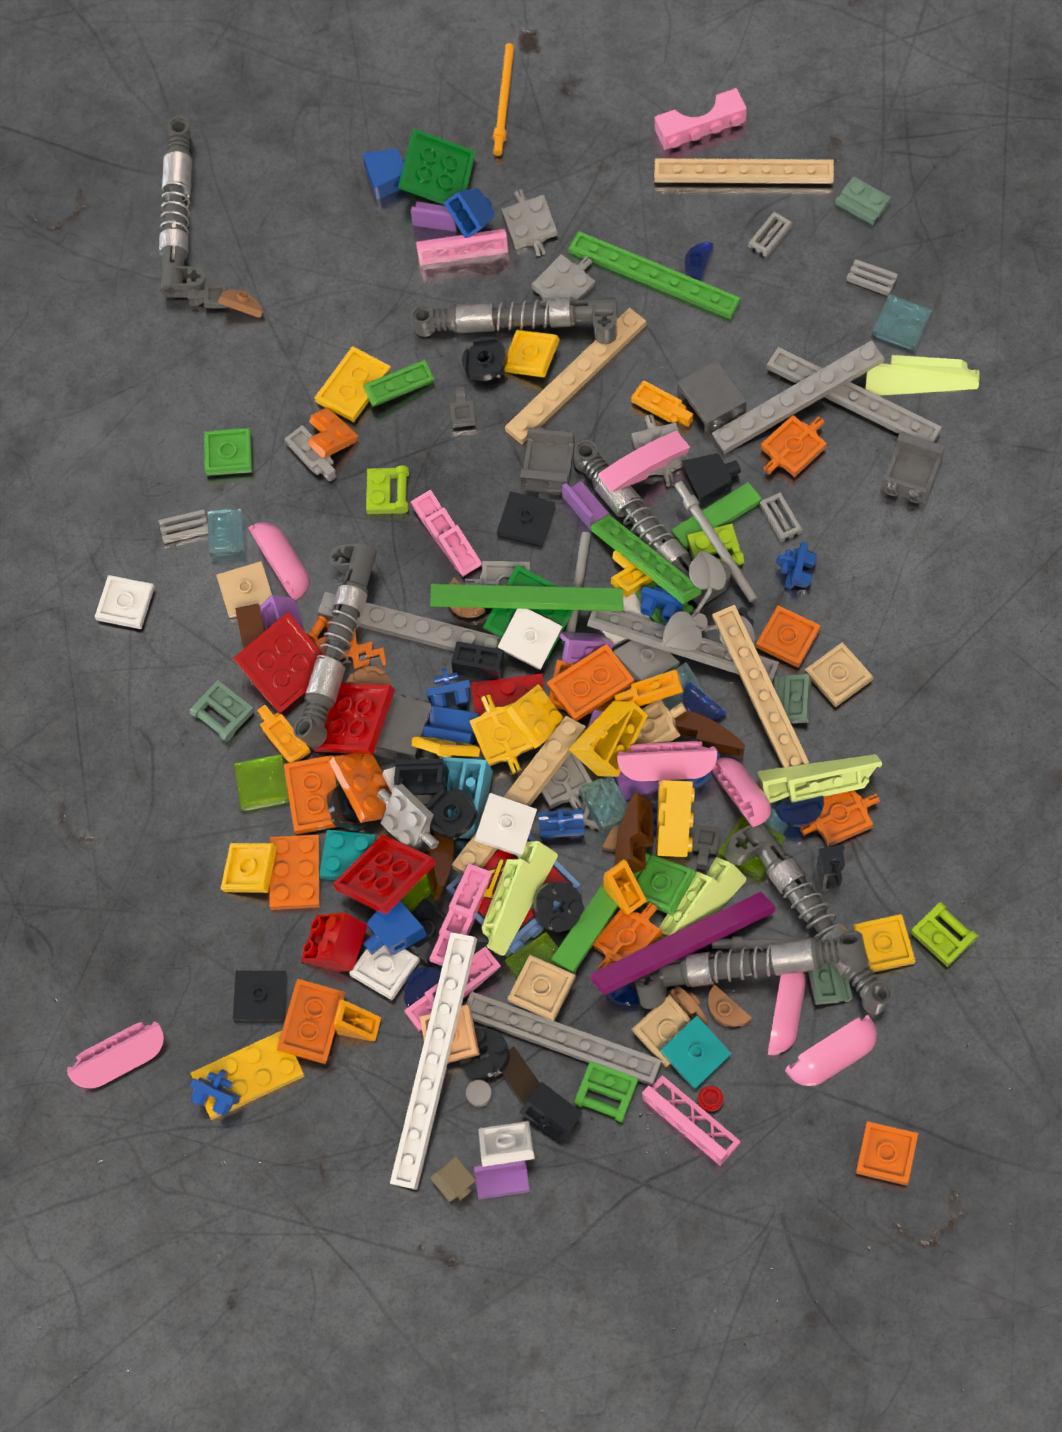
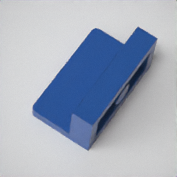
(450, 725)

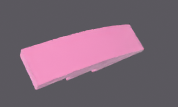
(644, 460)
(446, 533)
(462, 909)
(482, 967)

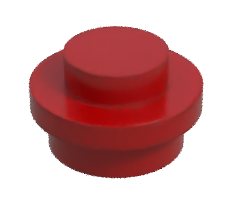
(710, 1098)

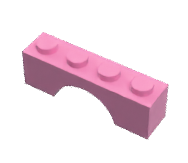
(677, 129)

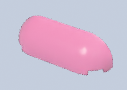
(281, 558)
(667, 761)
(742, 790)
(787, 1012)
(834, 1053)
(116, 1055)

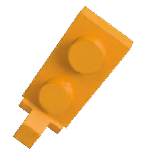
(661, 404)
(652, 689)
(282, 735)

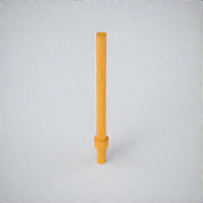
(500, 132)

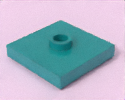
(695, 1052)

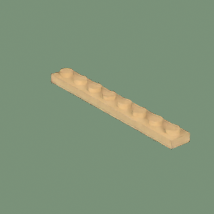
(744, 171)
(574, 378)
(759, 687)
(528, 785)

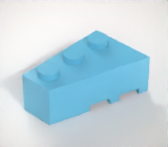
(474, 778)

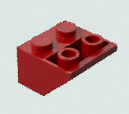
(334, 941)

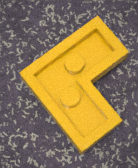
(630, 578)

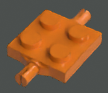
(793, 445)
(842, 817)
(627, 935)

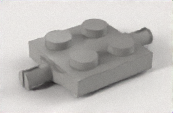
(529, 222)
(564, 280)
(652, 433)
(496, 572)
(565, 783)
(407, 818)

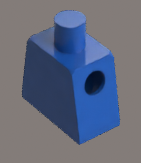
(383, 171)
(470, 210)
(394, 930)

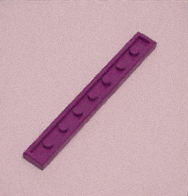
(682, 943)

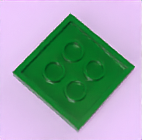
(435, 167)
(501, 617)

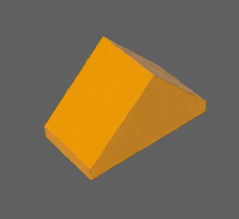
(623, 887)
(356, 1022)

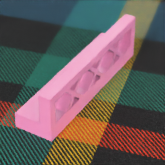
(462, 248)
(687, 1125)

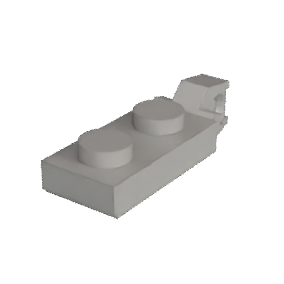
(298, 443)

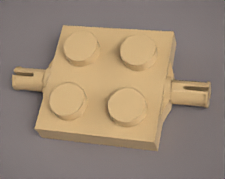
(660, 723)

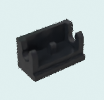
(477, 661)
(422, 775)
(830, 863)
(551, 1112)

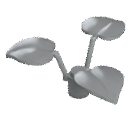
(685, 630)

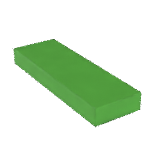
(398, 383)

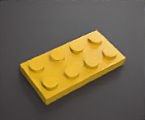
(253, 1071)

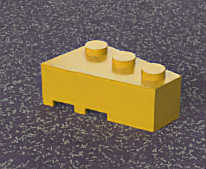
(610, 733)
(674, 818)

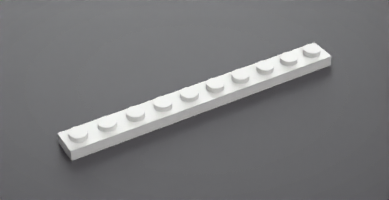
(433, 1061)

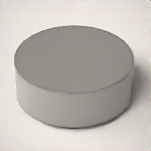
(478, 1093)

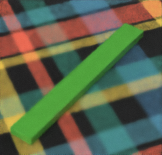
(655, 275)
(526, 597)

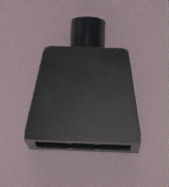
(709, 477)

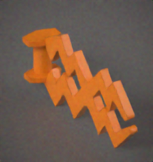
(356, 648)

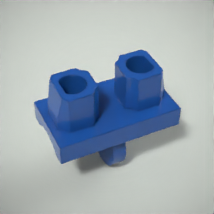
(793, 563)
(659, 599)
(438, 693)
(561, 823)
(224, 1098)

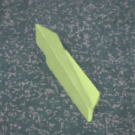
(920, 375)
(818, 778)
(515, 894)
(704, 896)

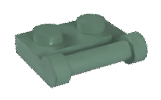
(226, 704)

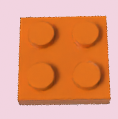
(788, 636)
(887, 1153)

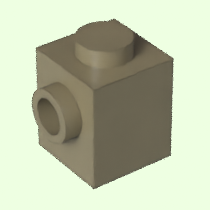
(453, 1180)

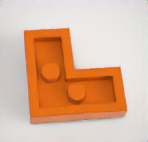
(333, 433)

